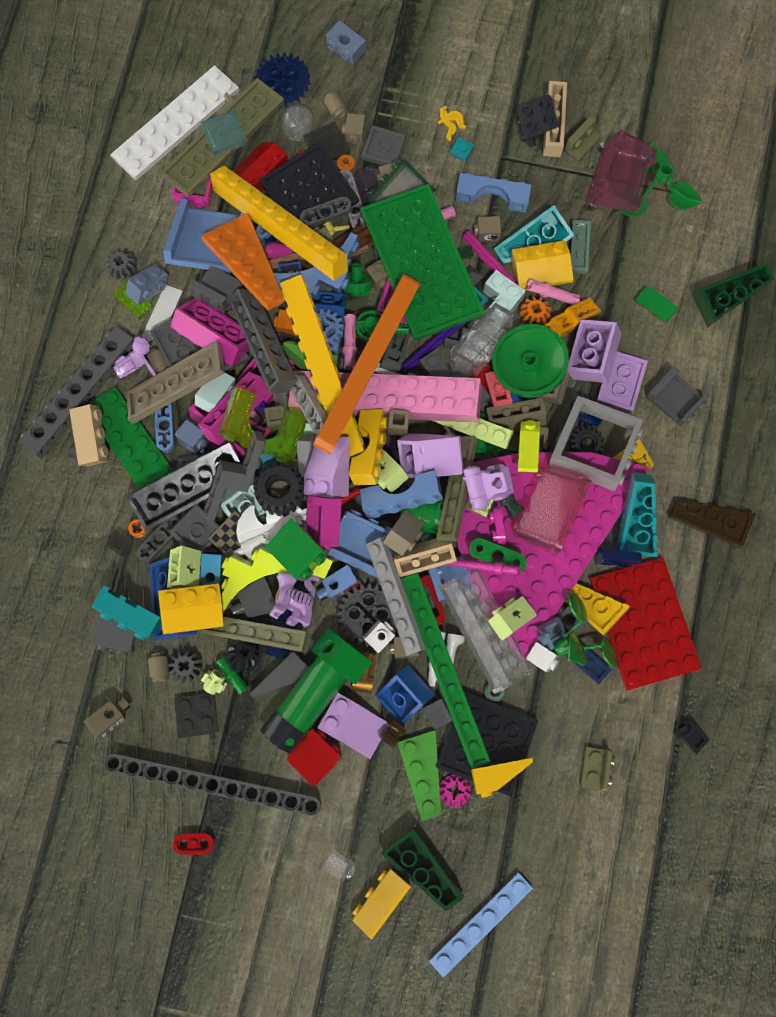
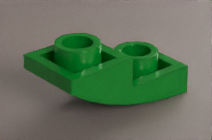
(657, 304)

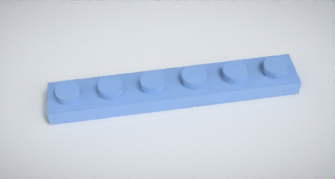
(480, 924)

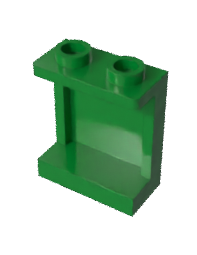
(296, 550)

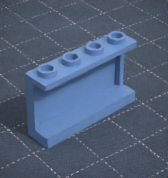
(353, 537)

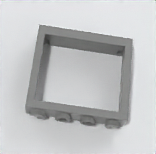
(606, 413)

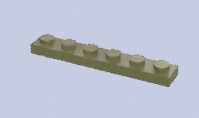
(456, 495)
(260, 634)

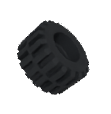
(275, 474)

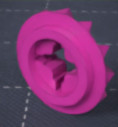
(461, 798)

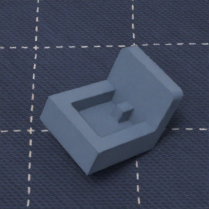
(551, 632)

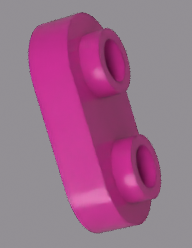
(498, 534)

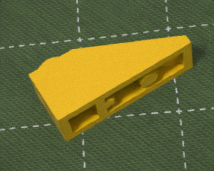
(494, 777)

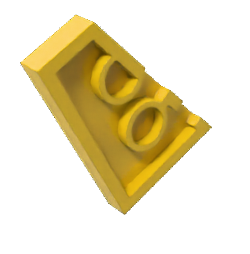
(601, 609)

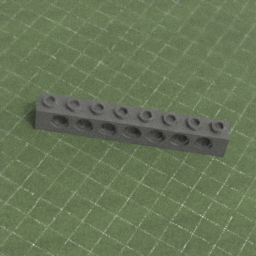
(89, 388)

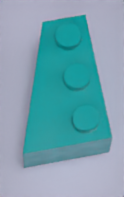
(126, 614)

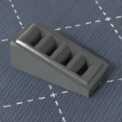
(304, 451)

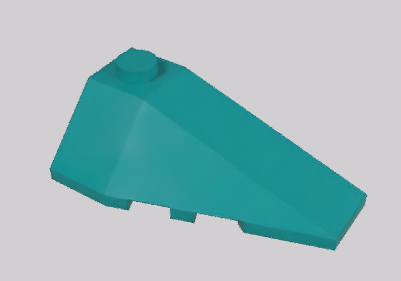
(543, 229)

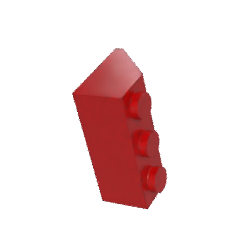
(260, 163)

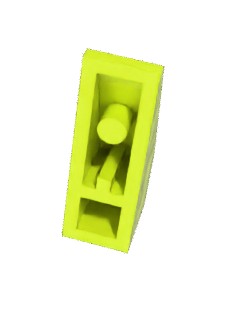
(529, 446)

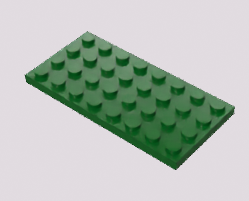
(417, 242)

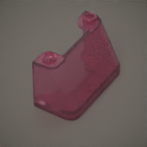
(621, 173)
(552, 509)

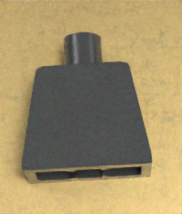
(255, 600)

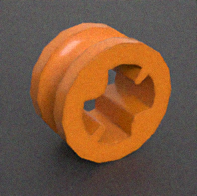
(131, 529)

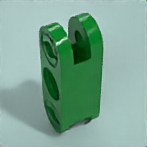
(489, 548)

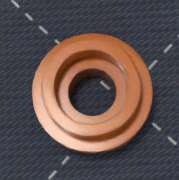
(345, 158)

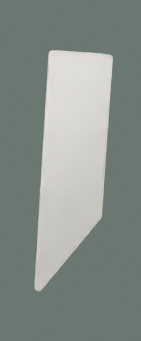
(163, 310)

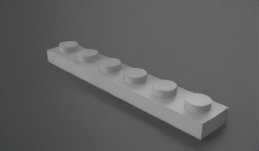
(395, 596)

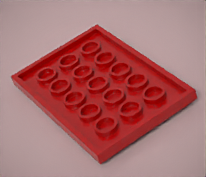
(652, 634)

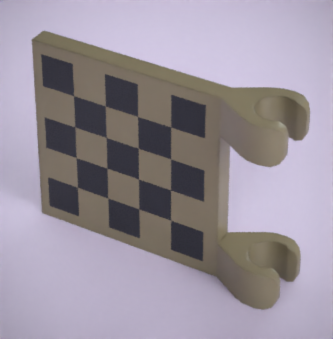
(226, 536)

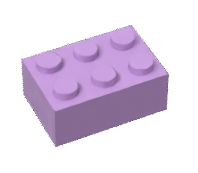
(594, 351)

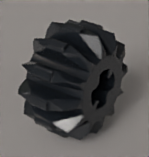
(242, 657)

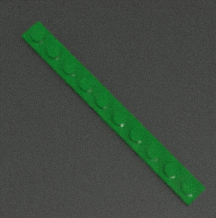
(445, 672)

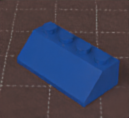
(159, 581)

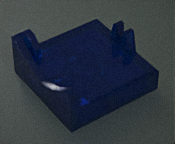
(617, 557)

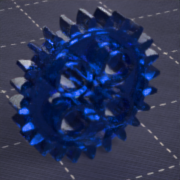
(282, 79)

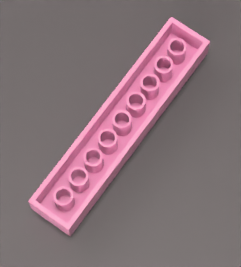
(423, 396)

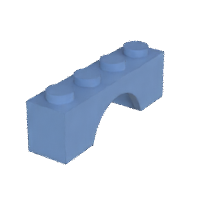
(513, 193)
(423, 491)

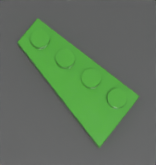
(420, 762)

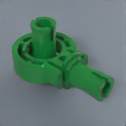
(360, 282)
(370, 323)

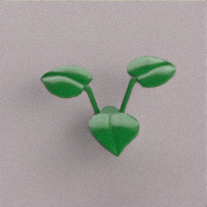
(682, 195)
(570, 643)

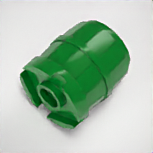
(429, 514)

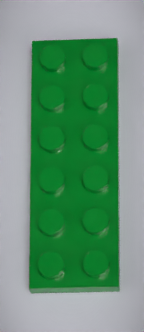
(130, 440)

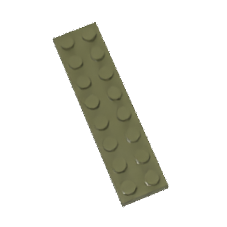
(197, 161)

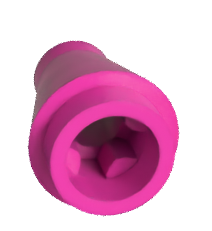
(277, 250)

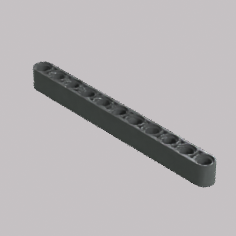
(203, 780)

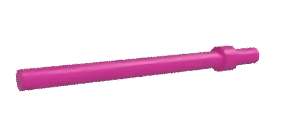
(497, 568)

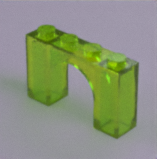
(236, 427)

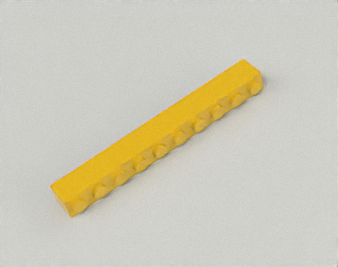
(280, 223)
(318, 354)

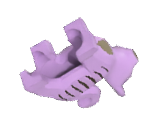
(294, 600)

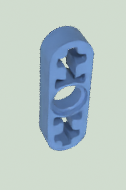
(160, 438)

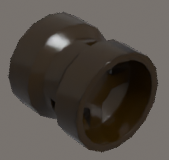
(392, 733)

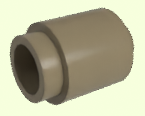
(335, 105)
(156, 360)
(158, 668)

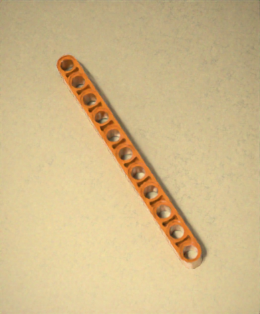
(366, 364)

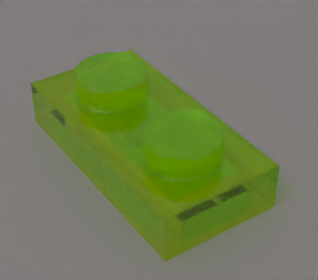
(137, 310)

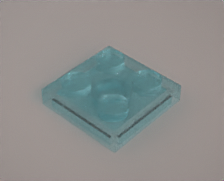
(224, 133)

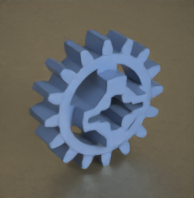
(331, 328)

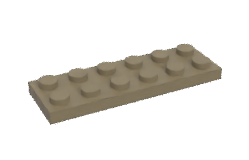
(175, 382)

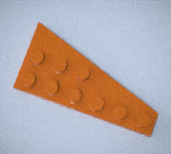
(244, 256)

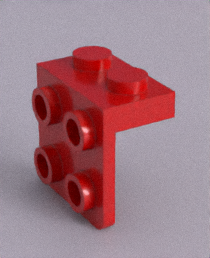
(314, 757)

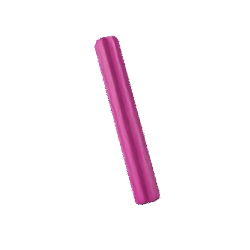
(485, 255)

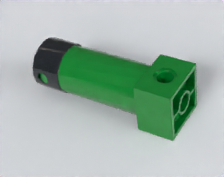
(315, 690)

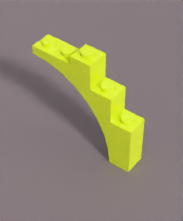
(243, 572)

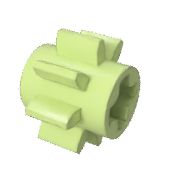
(214, 681)

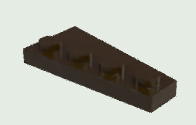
(723, 524)

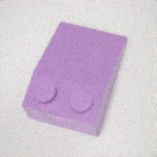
(328, 474)
(353, 725)

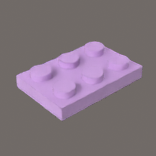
(624, 383)

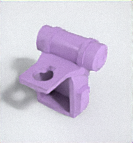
(134, 360)
(487, 484)

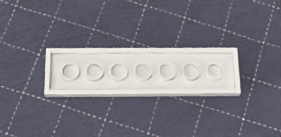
(174, 123)

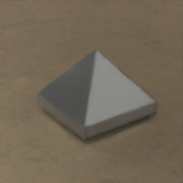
(474, 275)

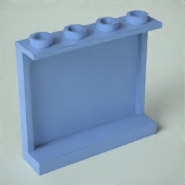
(185, 241)

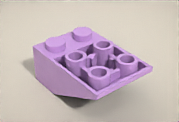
(430, 452)

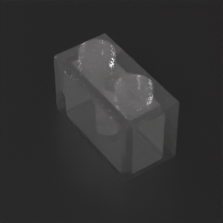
(340, 865)

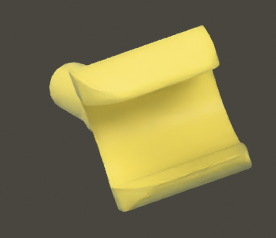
(332, 229)

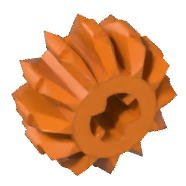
(535, 305)

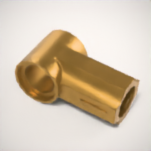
(366, 681)

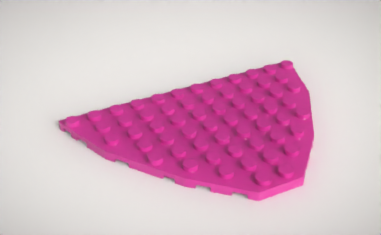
(546, 575)

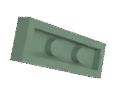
(580, 246)

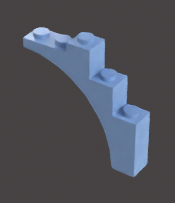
(315, 277)

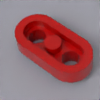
(194, 844)

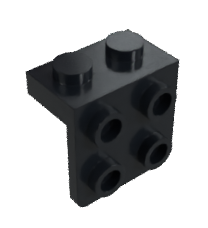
(536, 118)

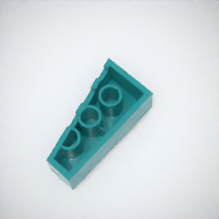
(639, 517)

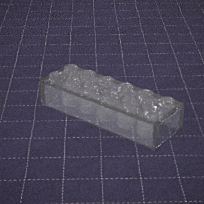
(472, 608)

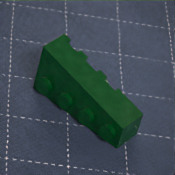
(725, 295)
(420, 864)

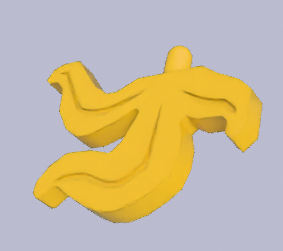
(447, 120)

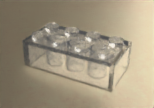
(479, 343)

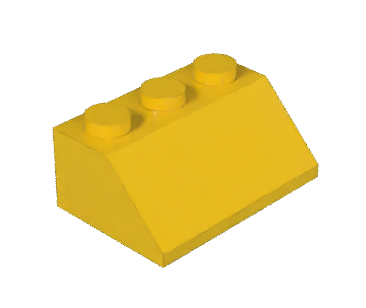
(543, 264)
(191, 608)
(380, 902)

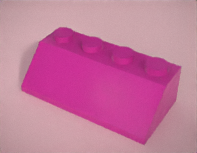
(206, 325)

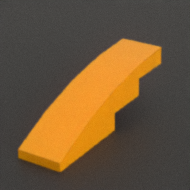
(570, 319)

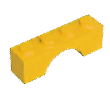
(366, 466)

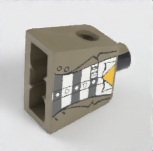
(100, 725)

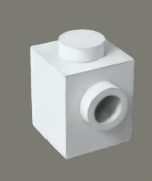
(379, 635)
(543, 657)

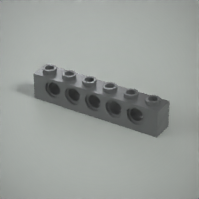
(262, 341)

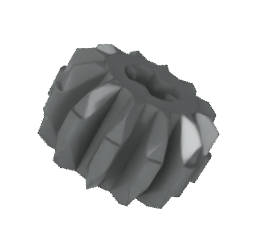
(126, 263)
(186, 658)

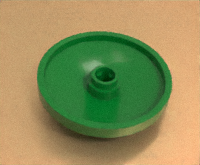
(530, 360)

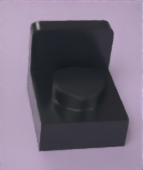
(691, 735)

